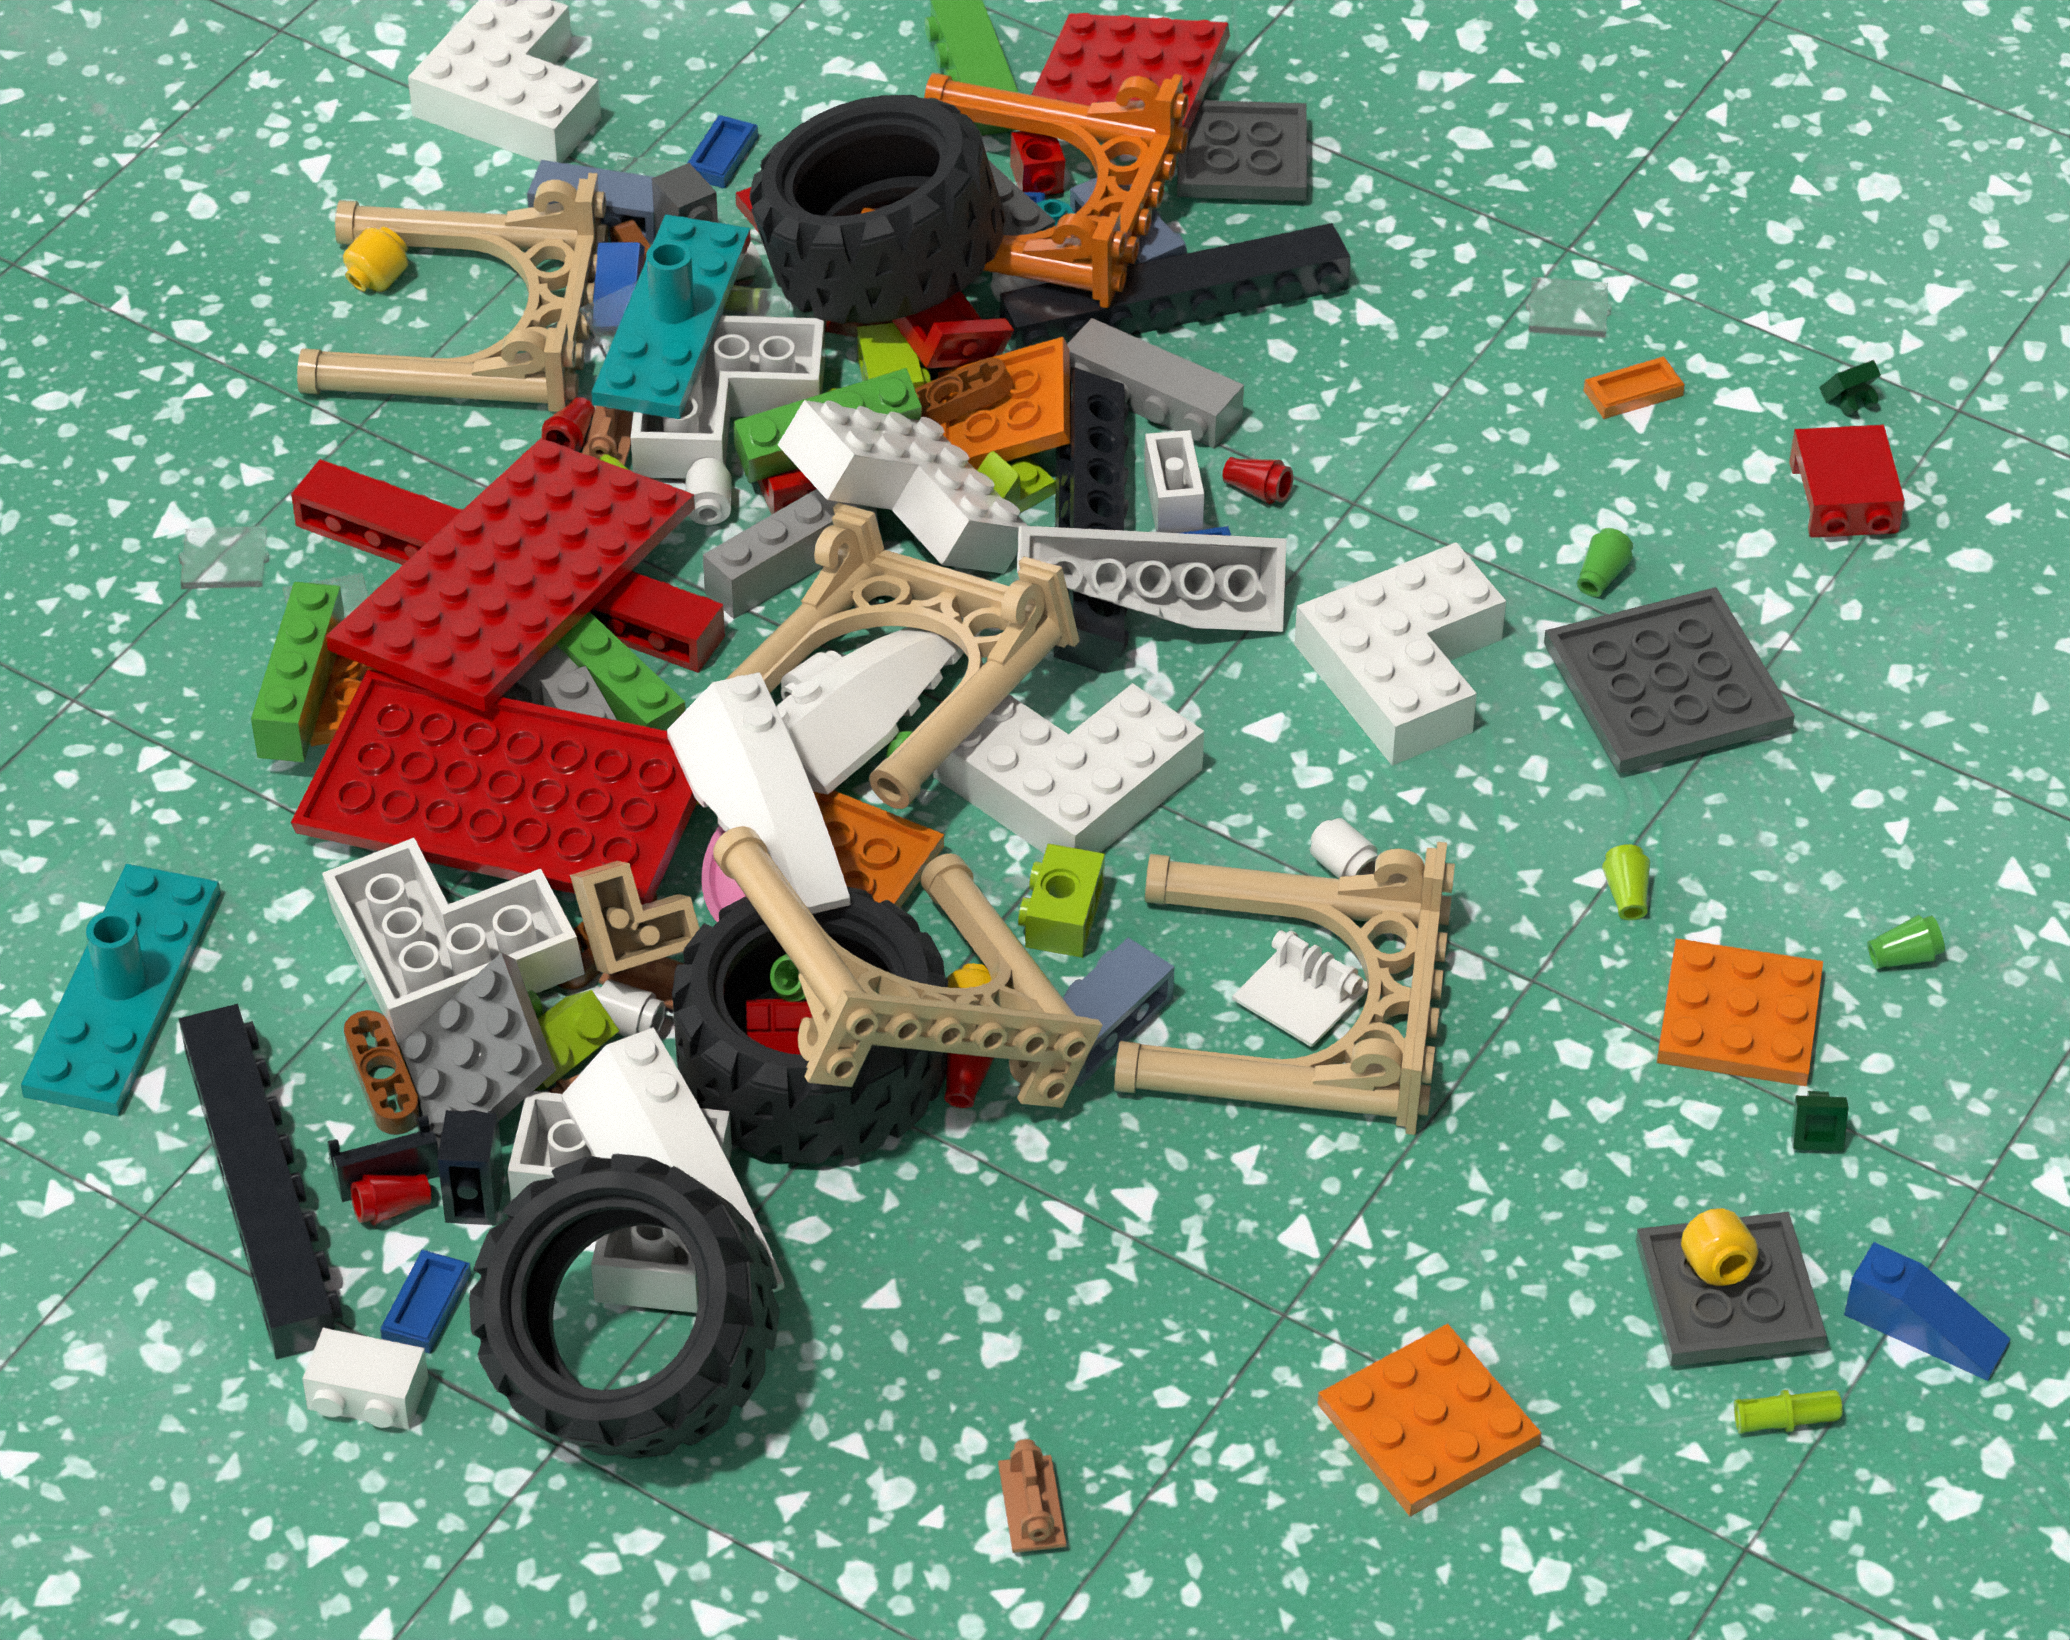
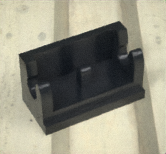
(398, 1156)

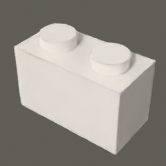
(1173, 482)
(365, 1379)

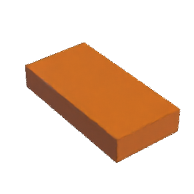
(1633, 387)

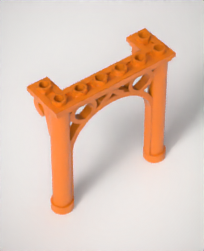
(1111, 218)

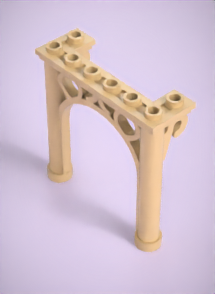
(498, 373)
(932, 598)
(862, 1006)
(1380, 1066)

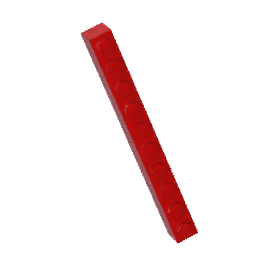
(398, 523)

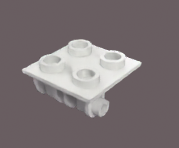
(1301, 989)

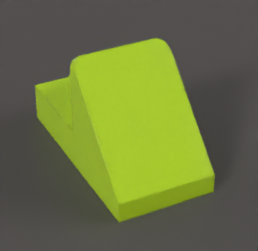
(1019, 483)

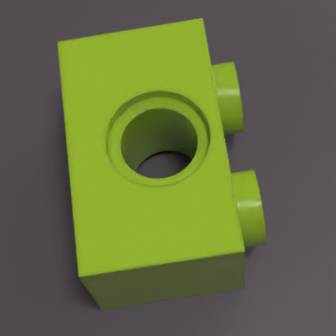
(1063, 900)

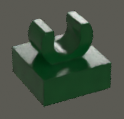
(1853, 383)
(1819, 1122)

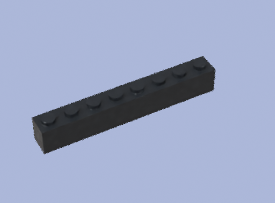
(1188, 287)
(258, 1181)

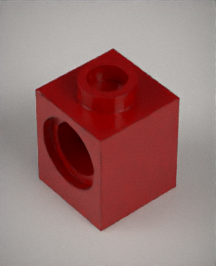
(1037, 162)

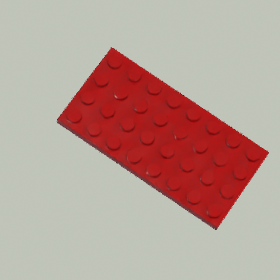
(511, 574)
(498, 786)

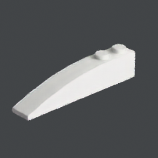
(1170, 575)
(855, 702)
(752, 777)
(641, 1106)

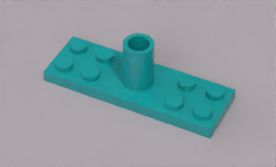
(671, 317)
(120, 989)

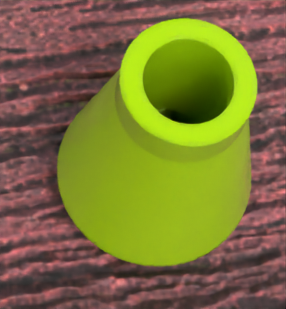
(1628, 879)

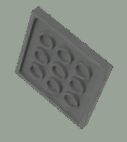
(1668, 680)

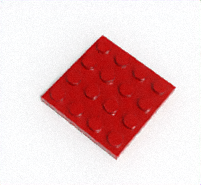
(1104, 50)

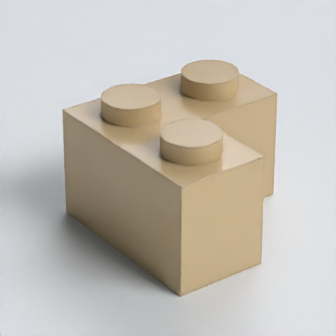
(621, 928)

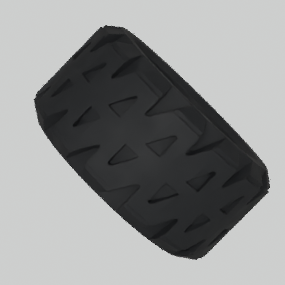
(890, 261)
(767, 1088)
(538, 1243)

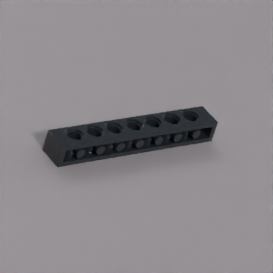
(1092, 497)

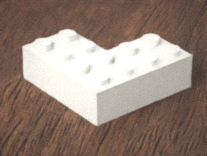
(501, 81)
(746, 371)
(914, 473)
(1391, 645)
(1076, 785)
(425, 950)
(630, 1264)

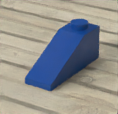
(1923, 1311)

